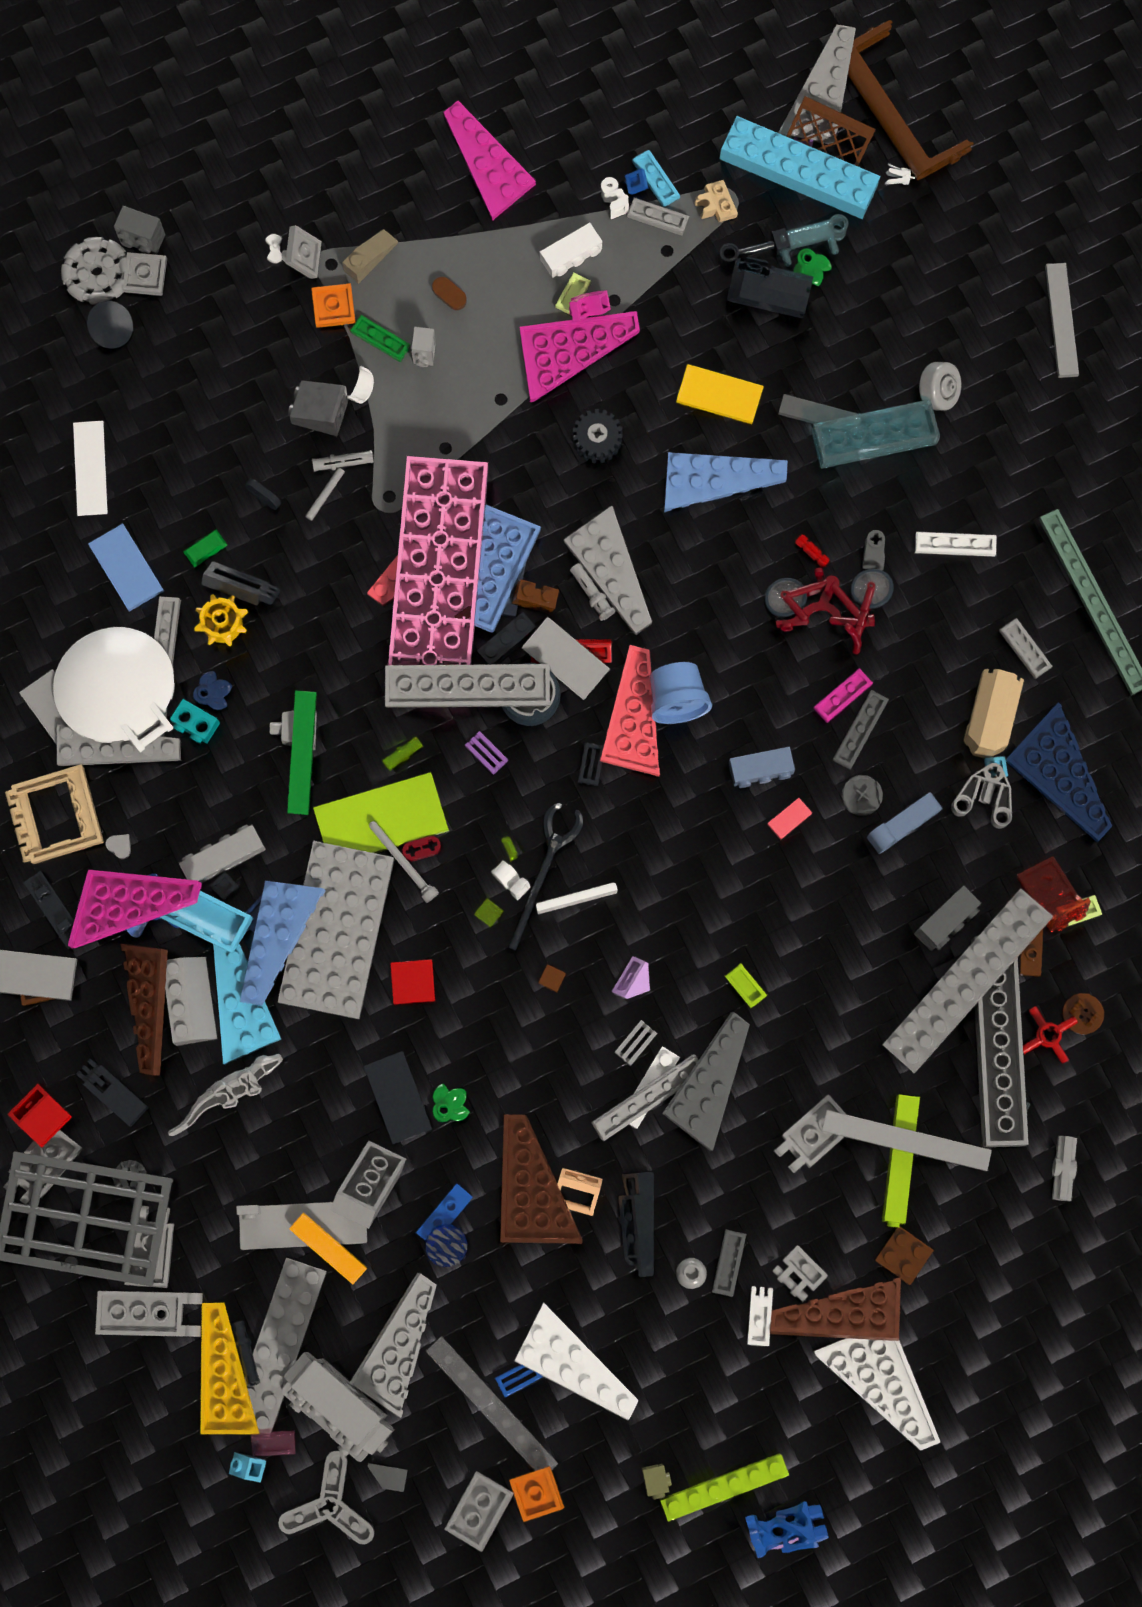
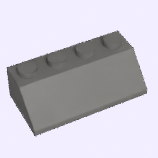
(189, 1001)

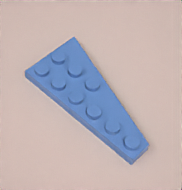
(503, 555)
(278, 928)

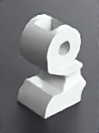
(615, 196)
(510, 879)

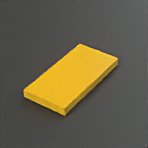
(719, 394)

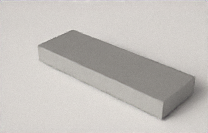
(658, 216)

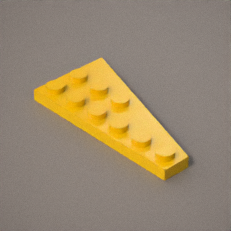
(224, 1391)

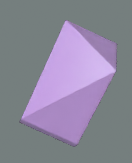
(633, 979)

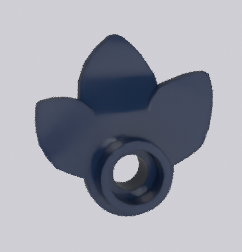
(215, 691)

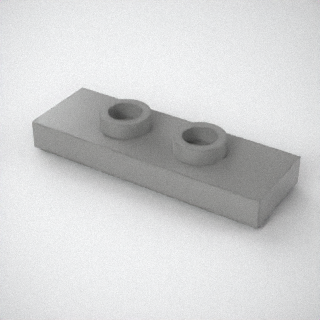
(1025, 648)

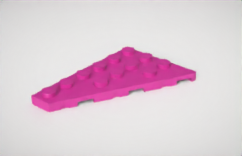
(565, 348)
(124, 900)

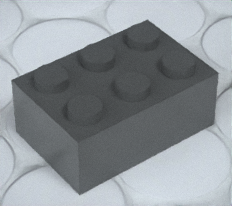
(948, 919)

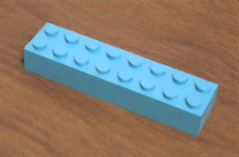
(799, 167)

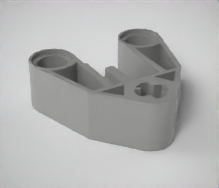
(1002, 801)

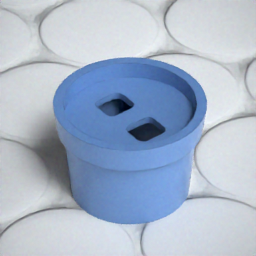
(678, 694)

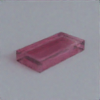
(273, 1443)

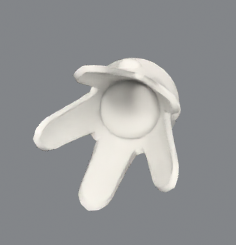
(902, 175)

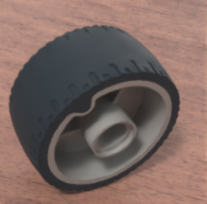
(536, 714)

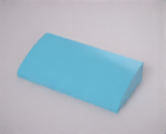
(212, 921)

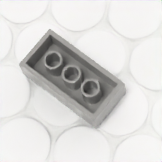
(368, 1184)

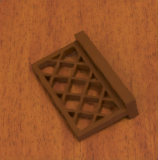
(838, 118)

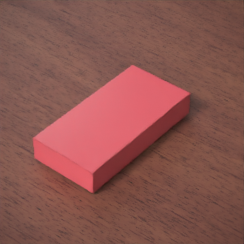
(789, 818)

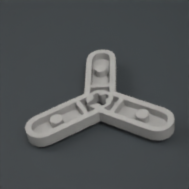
(332, 1490)

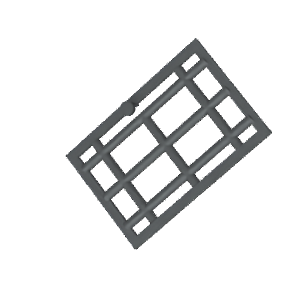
(71, 1263)

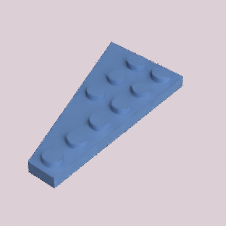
(710, 477)

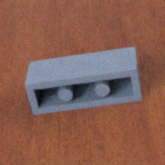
(761, 767)

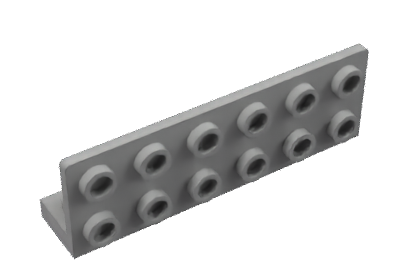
(269, 1225)

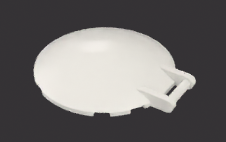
(115, 686)

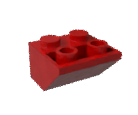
(39, 1115)

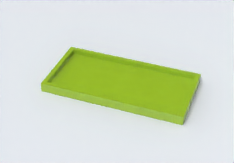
(401, 810)

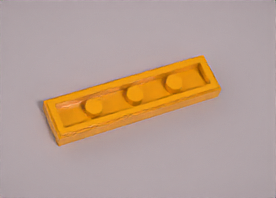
(328, 1248)

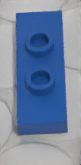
(446, 1211)

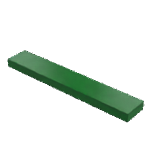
(302, 752)

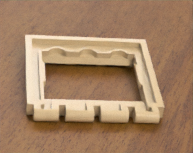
(83, 809)

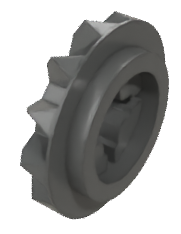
(134, 1167)

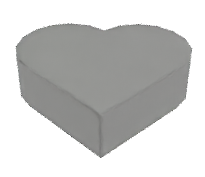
(119, 845)

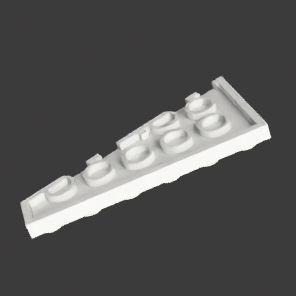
(563, 1358)

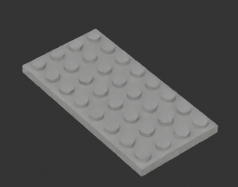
(337, 946)

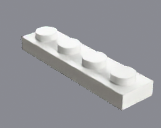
(662, 1063)

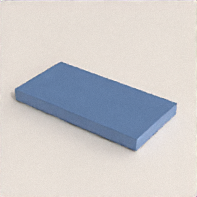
(126, 567)

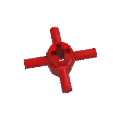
(1040, 1038)

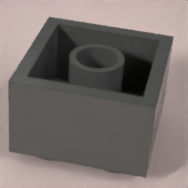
(139, 230)

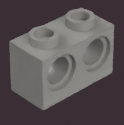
(423, 346)

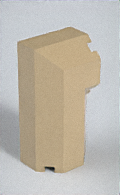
(993, 713)

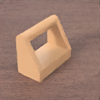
(583, 1183)

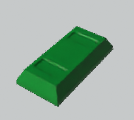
(205, 548)

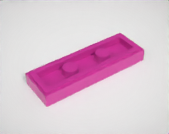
(843, 695)

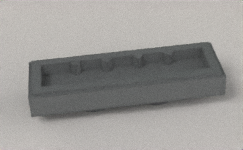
(729, 1263)

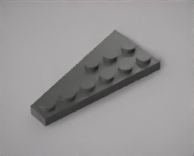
(705, 1092)

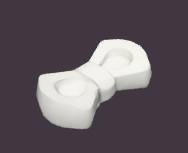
(274, 242)

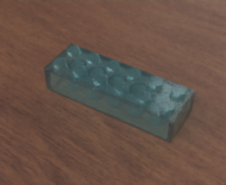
(875, 434)

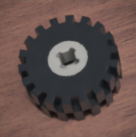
(597, 446)

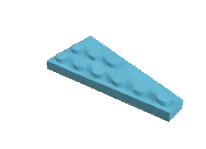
(242, 1025)

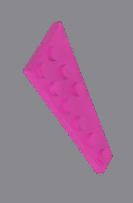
(493, 169)

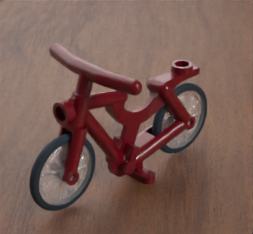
(869, 590)

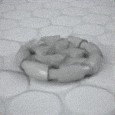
(93, 260)

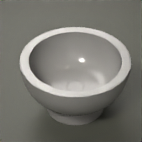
(691, 1273)

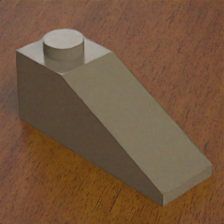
(368, 255)

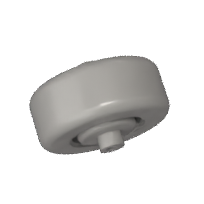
(941, 385)

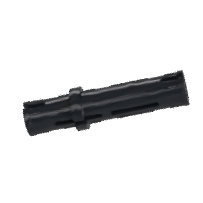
(247, 1360)

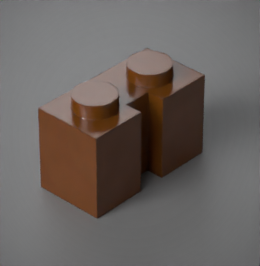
(537, 599)

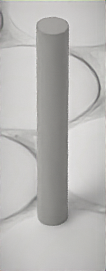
(325, 493)

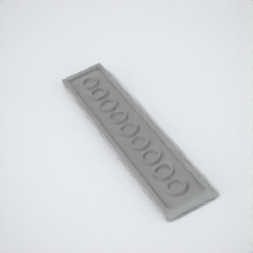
(967, 980)

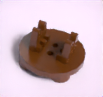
(1091, 1020)

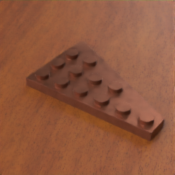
(531, 1198)

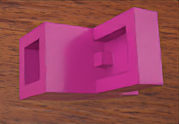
(589, 304)

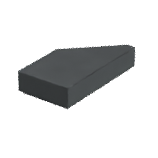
(389, 1477)

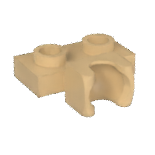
(717, 202)

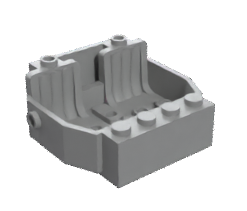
(336, 1406)

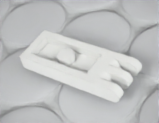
(760, 1317)

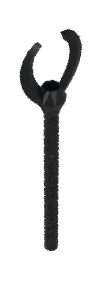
(554, 843)

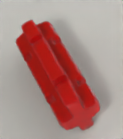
(810, 549)

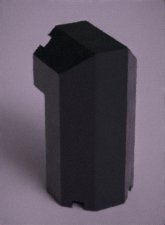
(769, 288)

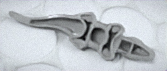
(230, 1089)

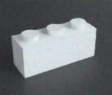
(571, 250)

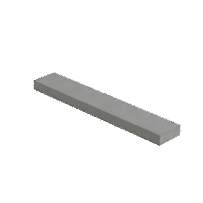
(1062, 320)
(644, 1099)

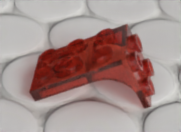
(1054, 892)

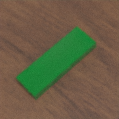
(380, 338)

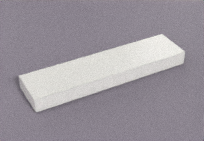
(955, 544)
(576, 898)

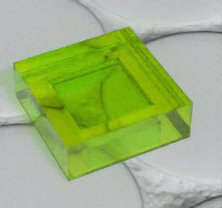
(510, 849)
(488, 912)

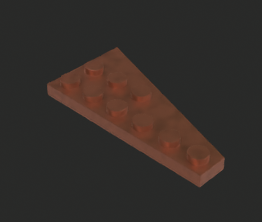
(147, 999)
(852, 1314)

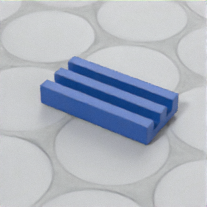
(502, 1385)

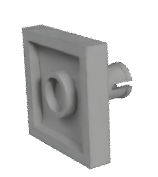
(302, 252)

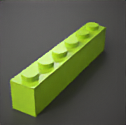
(724, 1487)

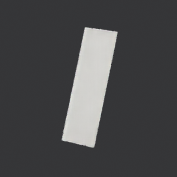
(90, 468)

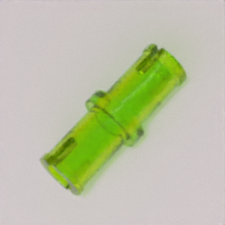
(402, 753)

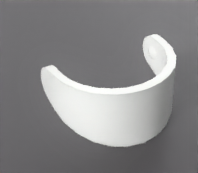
(363, 387)

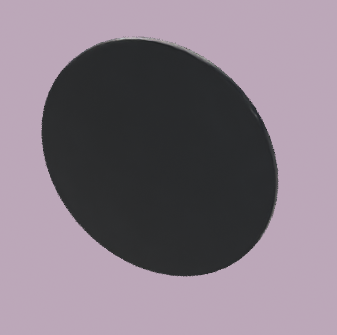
(109, 324)

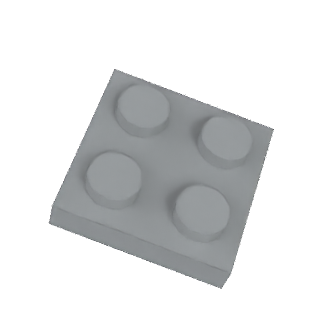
(146, 274)

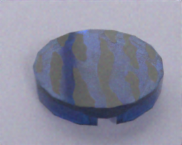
(446, 1245)

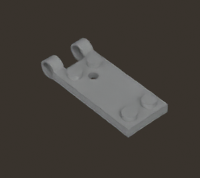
(137, 1313)

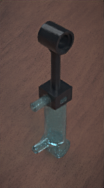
(784, 241)

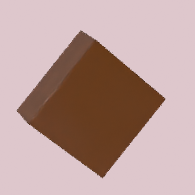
(552, 978)

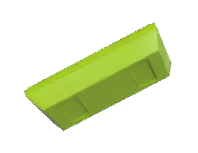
(746, 985)

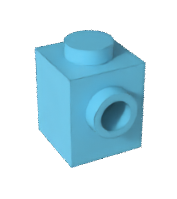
(247, 1467)

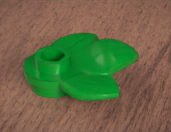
(815, 267)
(452, 1102)

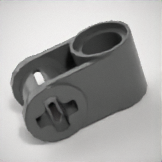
(874, 554)

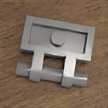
(804, 1268)

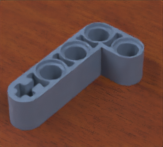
(904, 823)

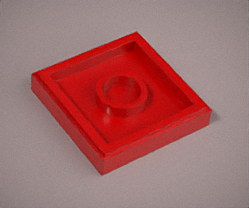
(412, 982)

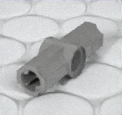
(1064, 1168)

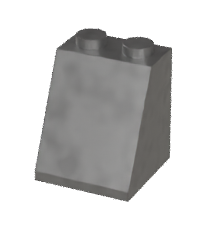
(319, 406)

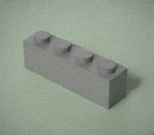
(223, 855)

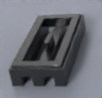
(588, 781)

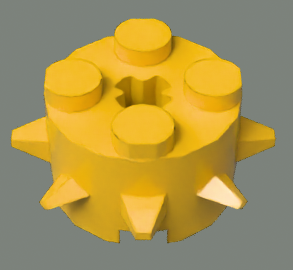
(217, 610)

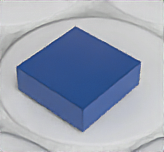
(636, 181)

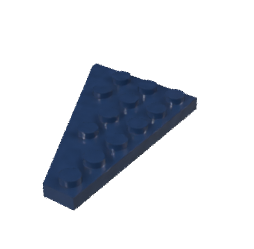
(1055, 767)

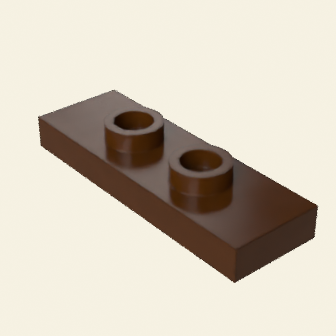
(1032, 957)

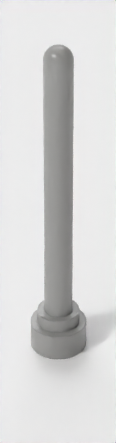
(428, 892)

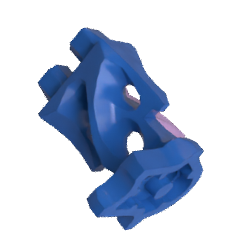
(801, 1528)

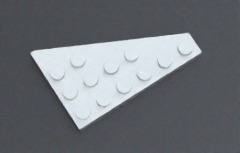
(885, 1381)

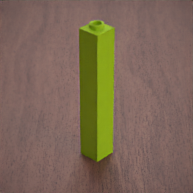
(900, 1164)

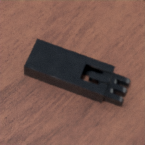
(239, 584)
(116, 1096)

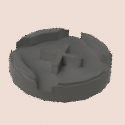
(862, 795)

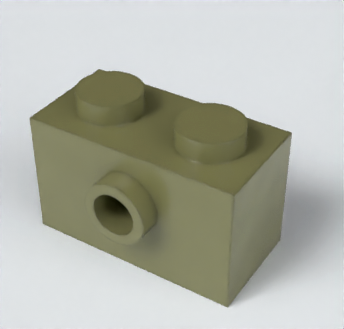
(656, 1481)

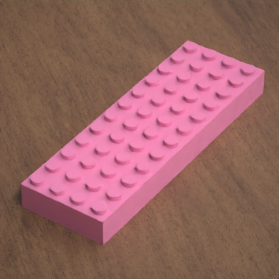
(438, 561)

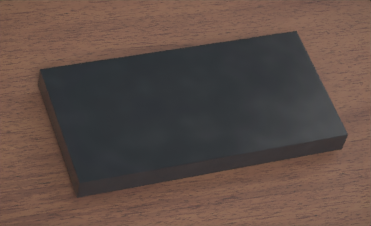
(397, 1097)

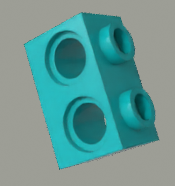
(197, 717)

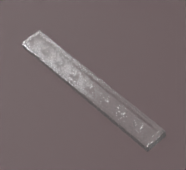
(490, 1405)

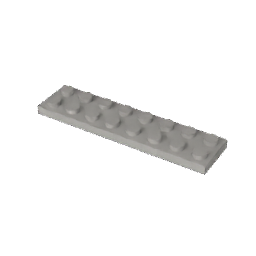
(467, 685)
(282, 1337)

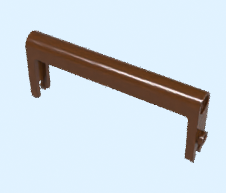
(887, 114)

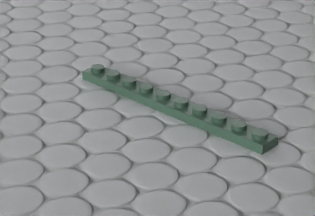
(1093, 600)

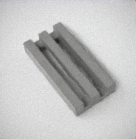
(630, 1036)

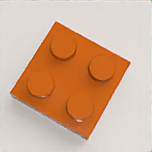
(333, 305)
(536, 1493)

